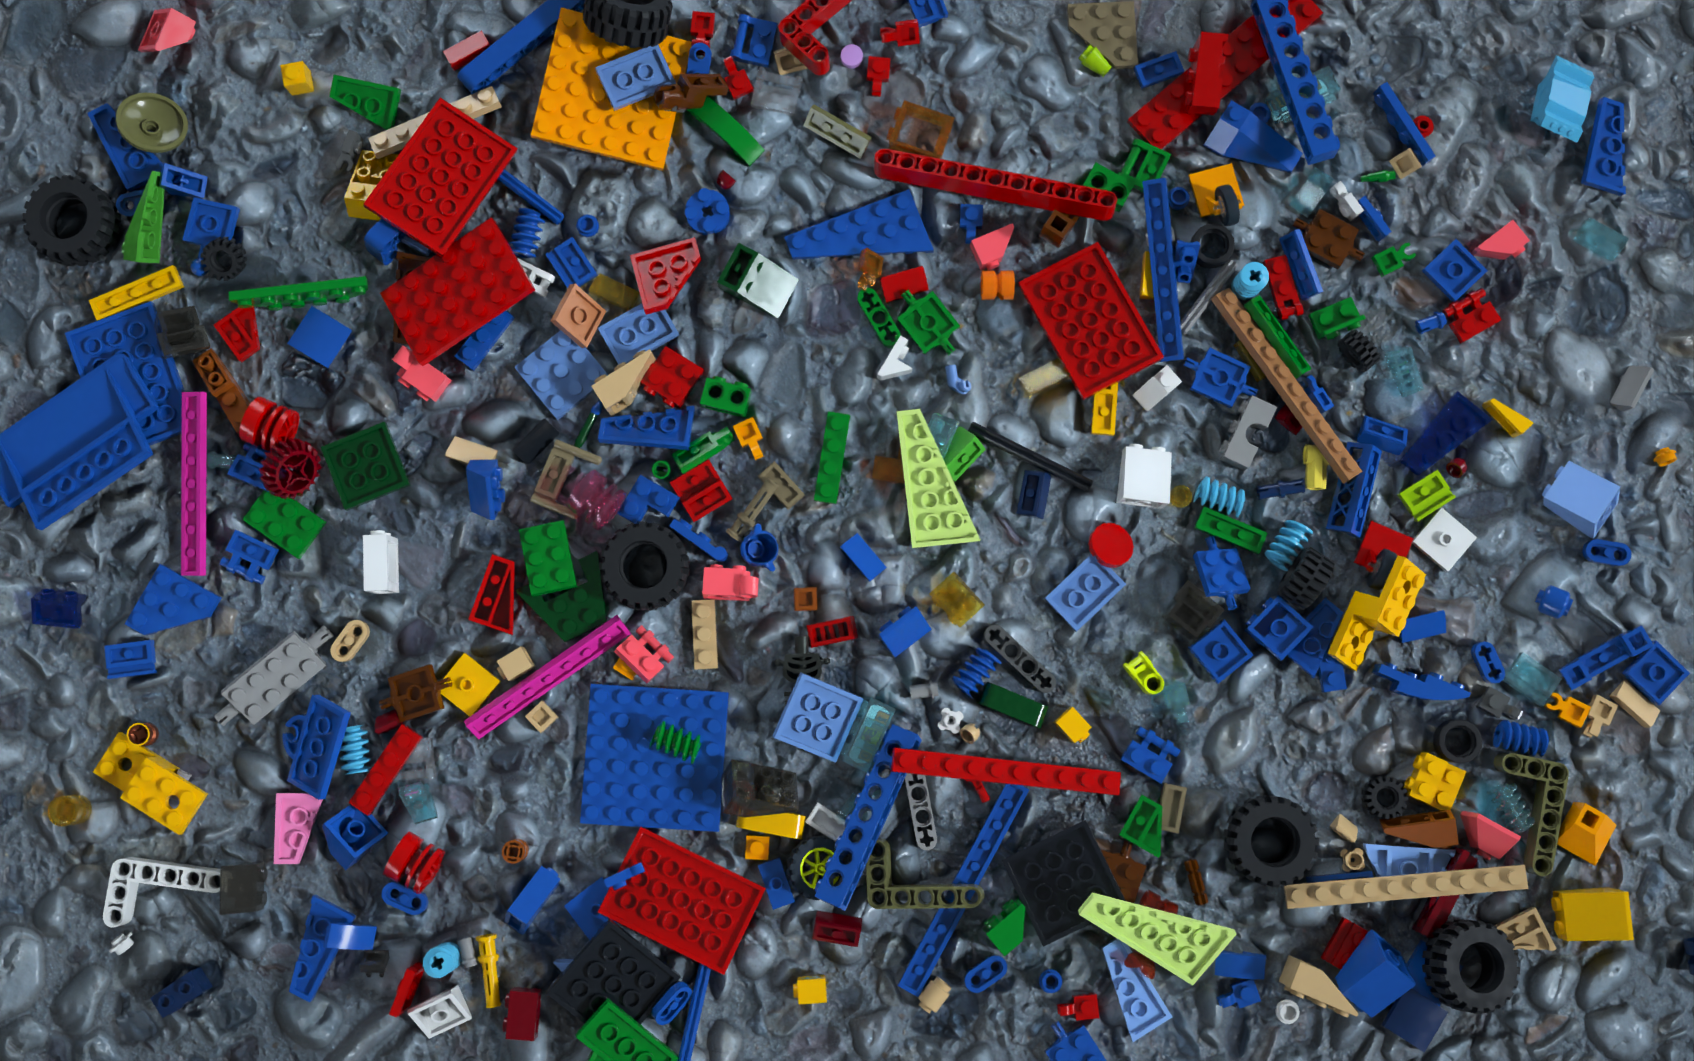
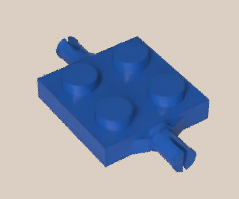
(1220, 377)
(1221, 572)
(1073, 1045)

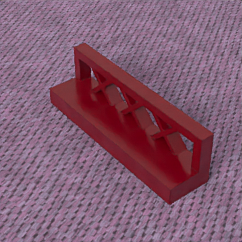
(1439, 908)

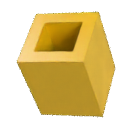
(297, 78)
(1073, 725)
(810, 989)

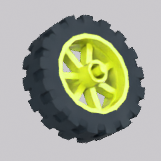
(798, 857)

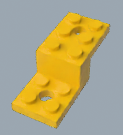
(1380, 613)
(150, 783)

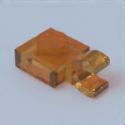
(871, 266)

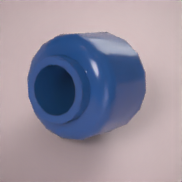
(1554, 601)

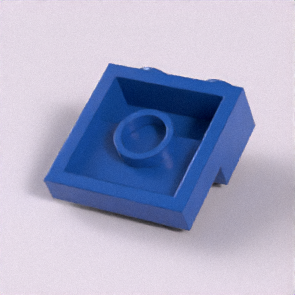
(1278, 627)

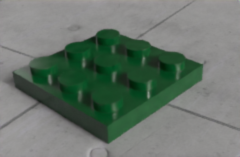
(365, 466)

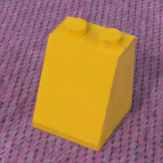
(1592, 914)

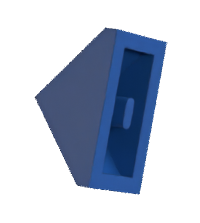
(182, 182)

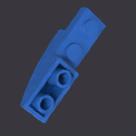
(1428, 686)

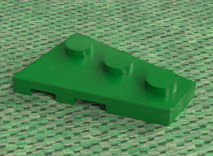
(369, 99)

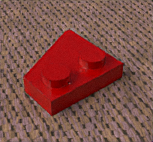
(240, 332)

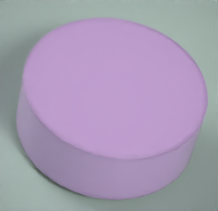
(851, 56)

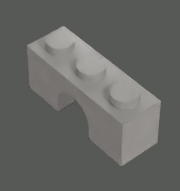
(1237, 449)

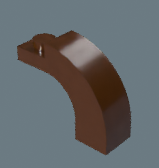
(1058, 227)

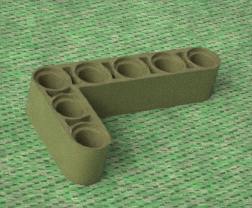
(1541, 805)
(913, 891)

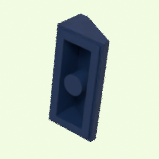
(1034, 494)

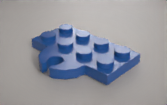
(315, 745)

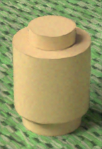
(934, 995)

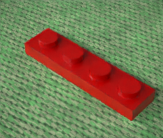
(385, 769)

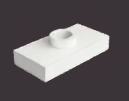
(826, 822)

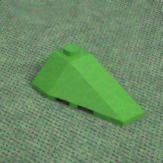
(145, 230)

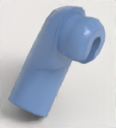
(956, 383)

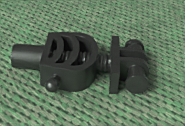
(801, 653)

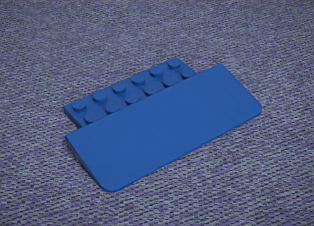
(76, 442)

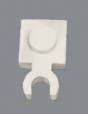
(1347, 203)

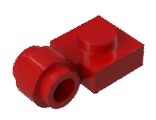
(702, 27)

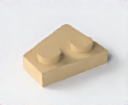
(1527, 931)

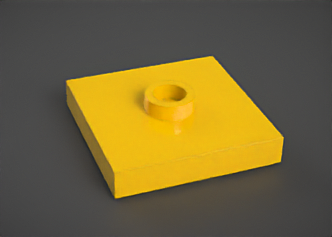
(470, 685)

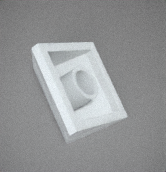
(440, 1012)

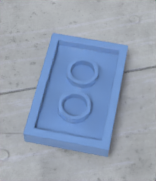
(634, 76)
(637, 332)
(1084, 592)

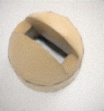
(970, 733)

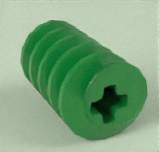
(676, 741)

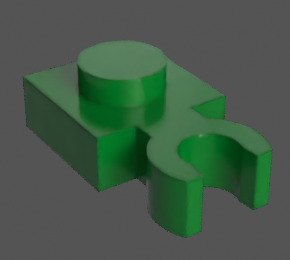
(1391, 260)

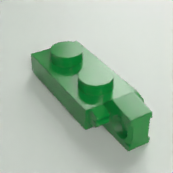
(702, 449)

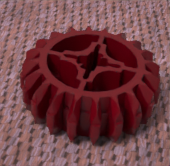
(292, 454)

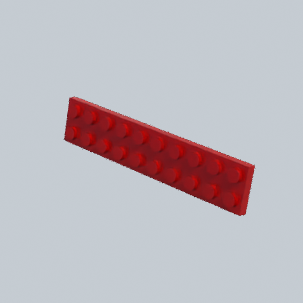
(1245, 52)

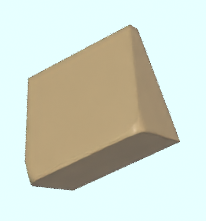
(1344, 828)

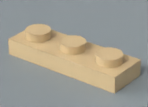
(704, 634)

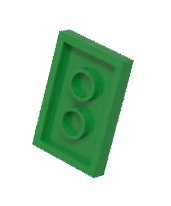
(285, 522)
(548, 558)

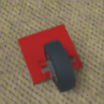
(1379, 552)

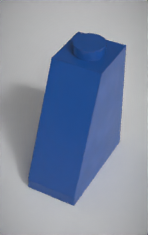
(532, 899)

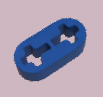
(1492, 659)

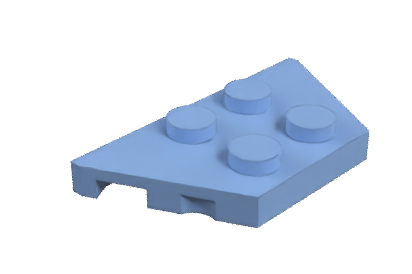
(1402, 860)

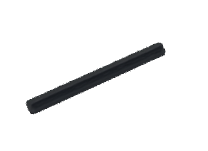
(1030, 457)

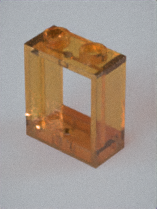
(925, 114)

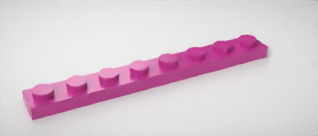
(193, 483)
(547, 677)

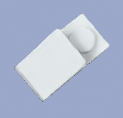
(892, 366)
(1157, 388)

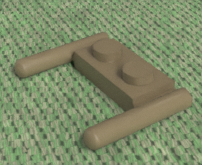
(555, 474)

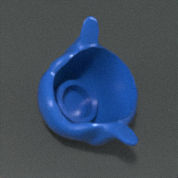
(759, 548)

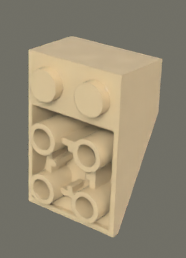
(623, 384)
(1305, 979)

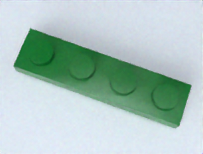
(1277, 336)
(832, 458)

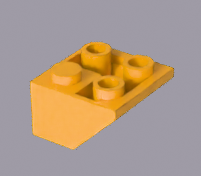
(1585, 832)

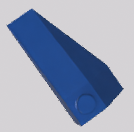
(1248, 138)

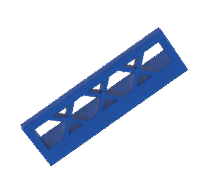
(1360, 494)

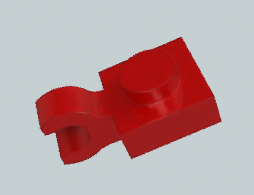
(905, 33)
(878, 72)
(737, 80)
(1083, 1007)

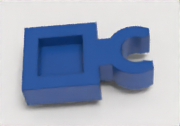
(619, 879)

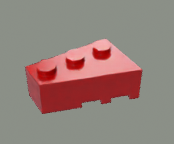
(1205, 73)
(496, 596)

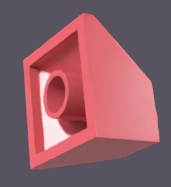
(167, 30)
(1487, 836)

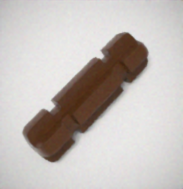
(1196, 882)

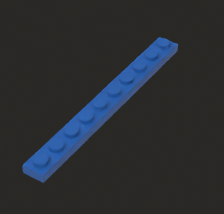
(970, 872)

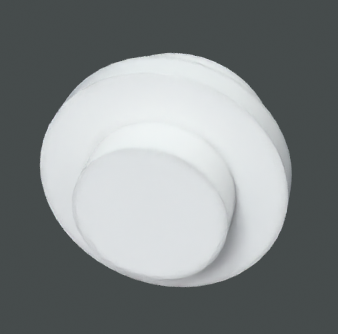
(1287, 1011)

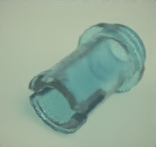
(219, 460)

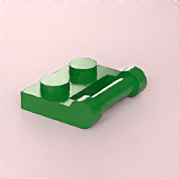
(1152, 166)

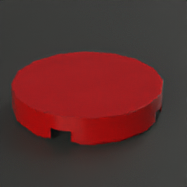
(1111, 545)

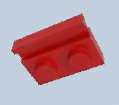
(1343, 943)

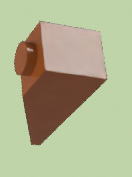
(1431, 829)

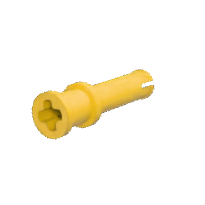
(488, 960)

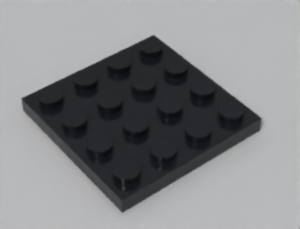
(1058, 878)
(616, 969)

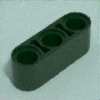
(1013, 705)

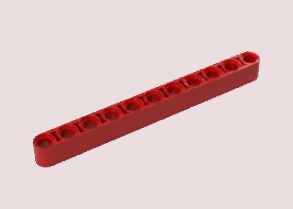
(995, 184)

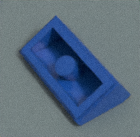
(1383, 435)
(863, 557)
(1424, 626)

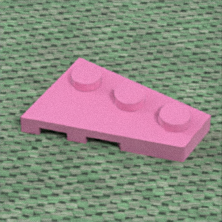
(293, 825)

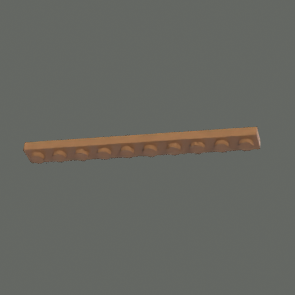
(1286, 385)

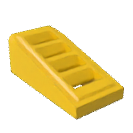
(1507, 418)

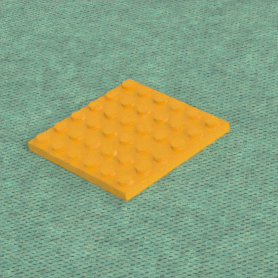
(577, 110)

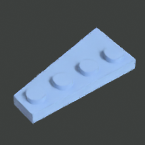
(1136, 994)

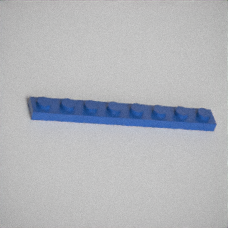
(1163, 269)

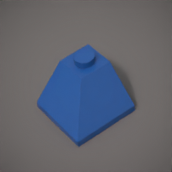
(352, 835)

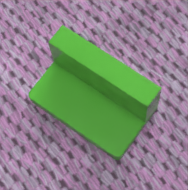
(962, 452)

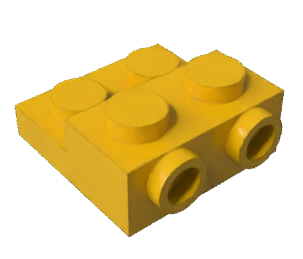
(1434, 781)

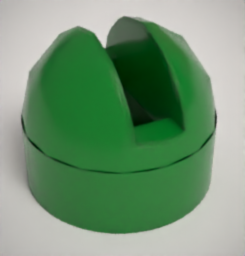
(660, 474)

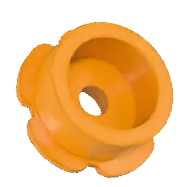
(1665, 456)

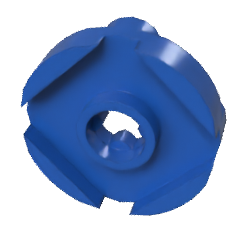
(710, 224)

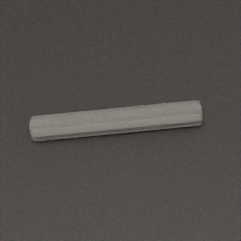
(1205, 298)

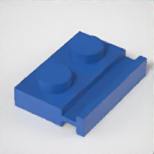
(927, 11)
(571, 263)
(130, 659)

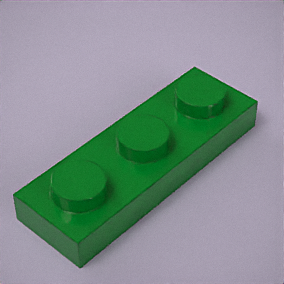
(1230, 530)

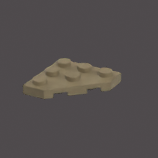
(1109, 28)

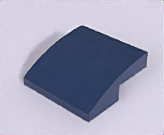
(1415, 1019)

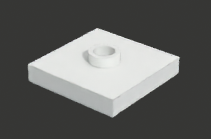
(1443, 539)

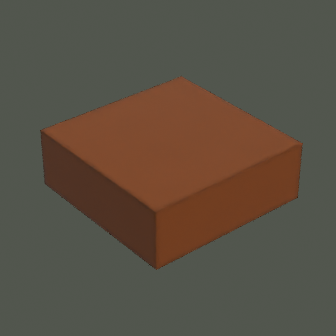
(805, 599)

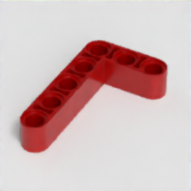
(816, 13)

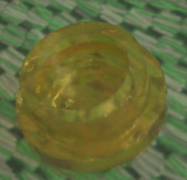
(1180, 496)

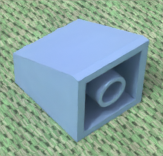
(1581, 498)

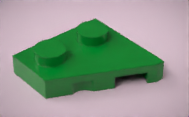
(1145, 826)

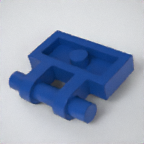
(247, 467)
(252, 550)
(1146, 761)

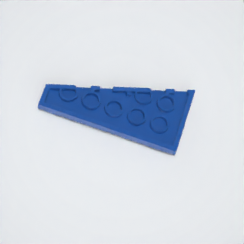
(882, 226)

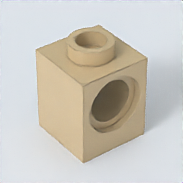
(515, 664)

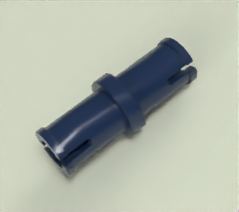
(1280, 489)

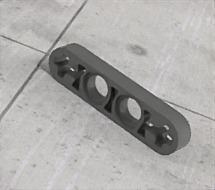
(1017, 661)

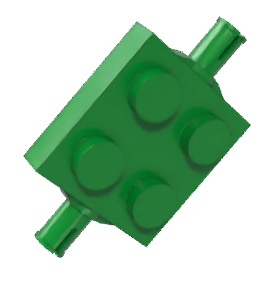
(928, 322)

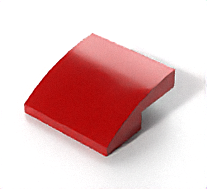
(701, 490)

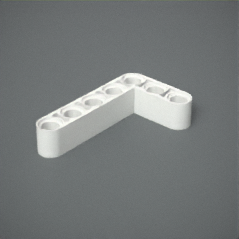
(160, 876)

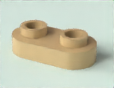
(350, 640)

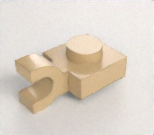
(1600, 714)

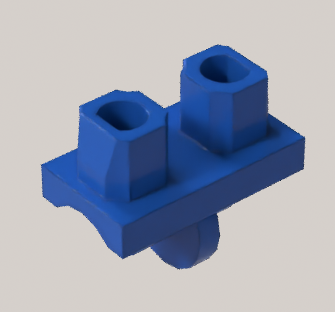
(1185, 260)

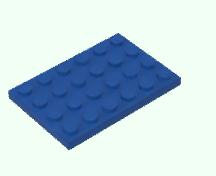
(134, 336)

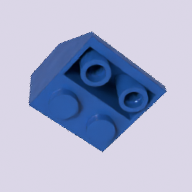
(485, 487)
(905, 631)

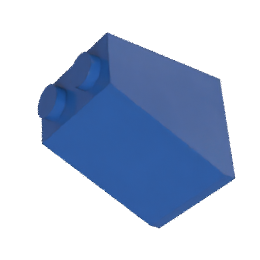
(1374, 975)

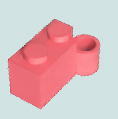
(425, 378)
(729, 583)

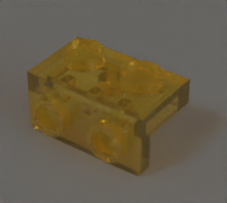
(956, 599)

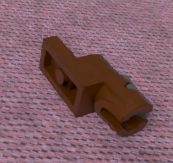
(689, 92)

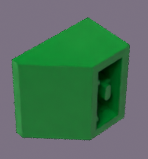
(1007, 927)

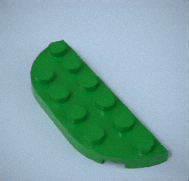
(300, 294)

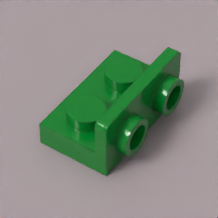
(1335, 318)

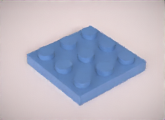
(560, 373)
(817, 717)

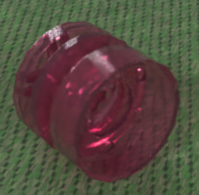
(600, 502)

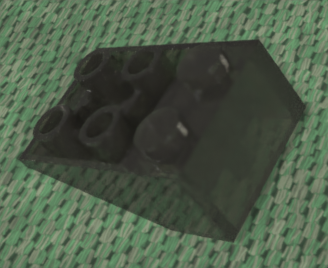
(758, 790)

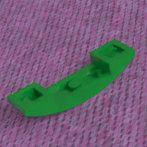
(728, 130)

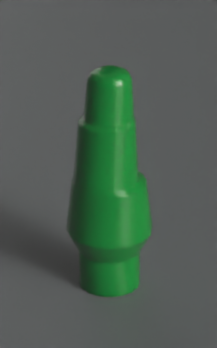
(1380, 176)

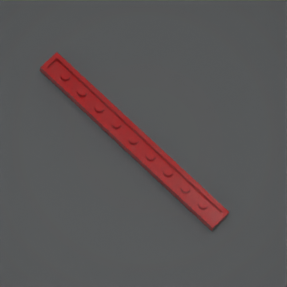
(1005, 771)

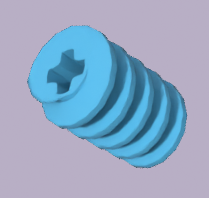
(1250, 281)
(1221, 496)
(1286, 543)
(354, 750)
(435, 966)

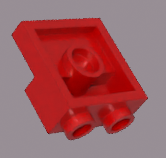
(671, 378)

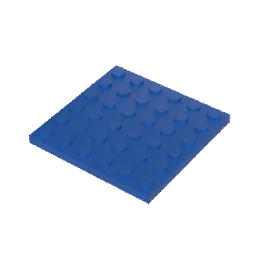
(644, 786)

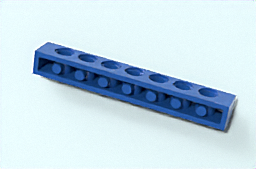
(1314, 149)
(841, 895)

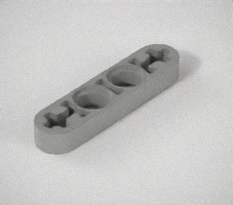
(923, 804)

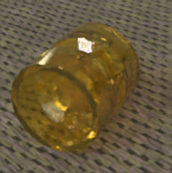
(69, 810)

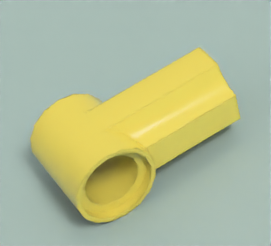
(1315, 468)

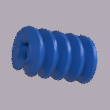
(525, 233)
(975, 671)
(1521, 736)

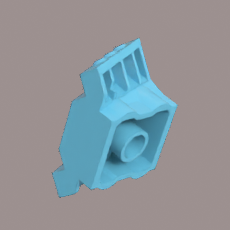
(1563, 99)

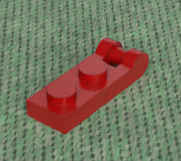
(1283, 287)

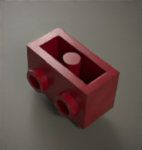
(523, 1013)

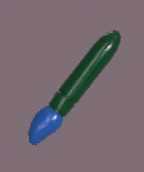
(587, 426)

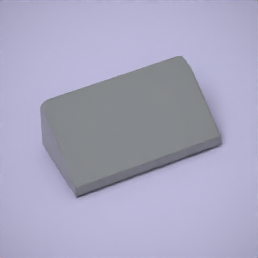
(1631, 387)

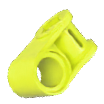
(1143, 673)

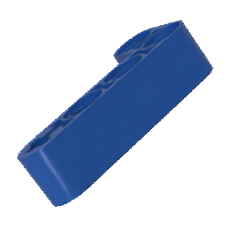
(382, 241)

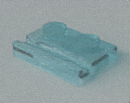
(1531, 679)

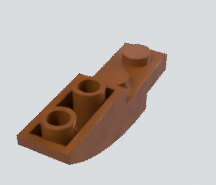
(222, 386)

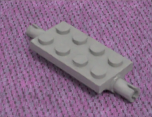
(274, 677)

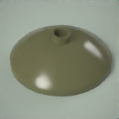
(154, 113)

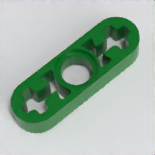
(876, 300)

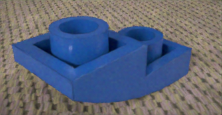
(350, 936)
(1241, 965)

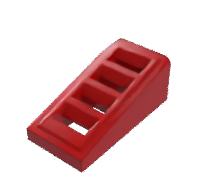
(851, 625)

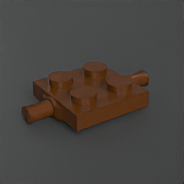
(1329, 238)
(415, 693)
(1125, 871)

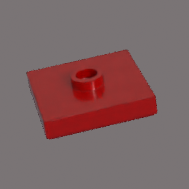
(407, 989)

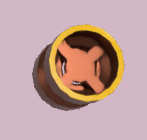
(137, 735)

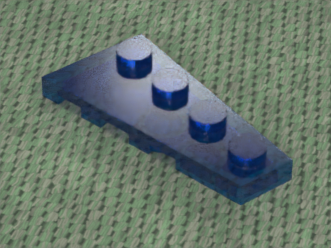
(1447, 430)

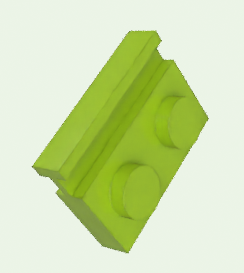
(1426, 495)

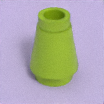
(1094, 61)

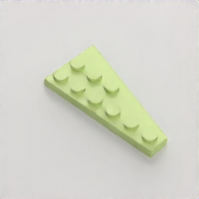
(933, 500)
(1169, 939)

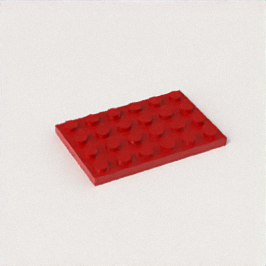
(440, 177)
(458, 292)
(1090, 320)
(683, 901)

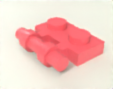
(639, 658)

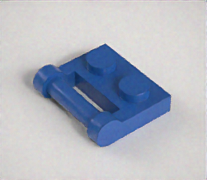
(761, 41)

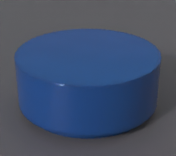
(1261, 111)

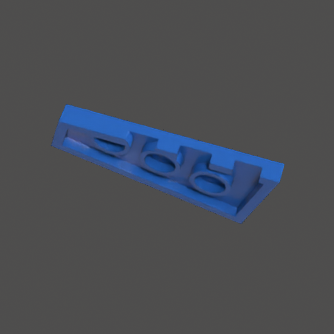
(1604, 156)
(131, 163)
(658, 430)
(314, 957)

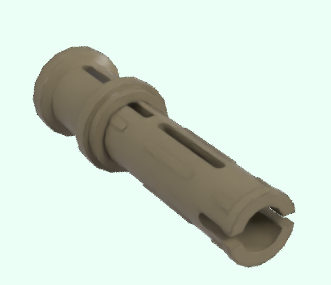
(749, 521)

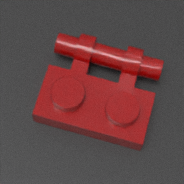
(1474, 322)

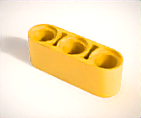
(783, 824)

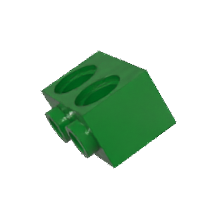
(1110, 181)
(723, 403)

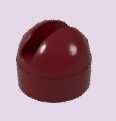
(725, 181)
(1458, 470)

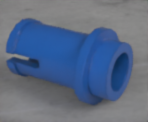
(1429, 323)

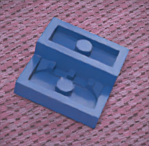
(319, 337)

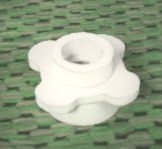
(946, 715)
(121, 943)

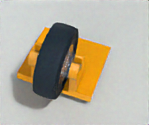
(1217, 193)

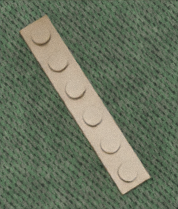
(398, 136)

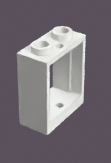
(380, 563)

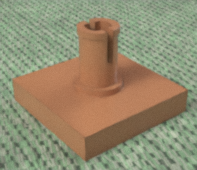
(578, 315)

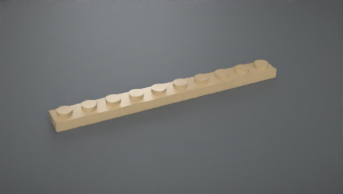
(1406, 886)

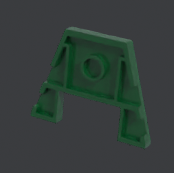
(576, 609)

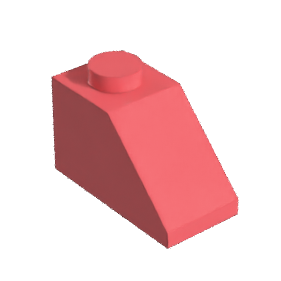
(1503, 243)
(991, 247)

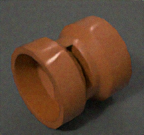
(515, 847)

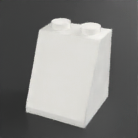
(1144, 477)

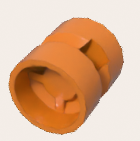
(997, 285)

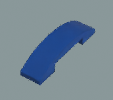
(1605, 656)

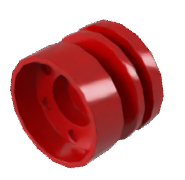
(267, 423)
(412, 861)

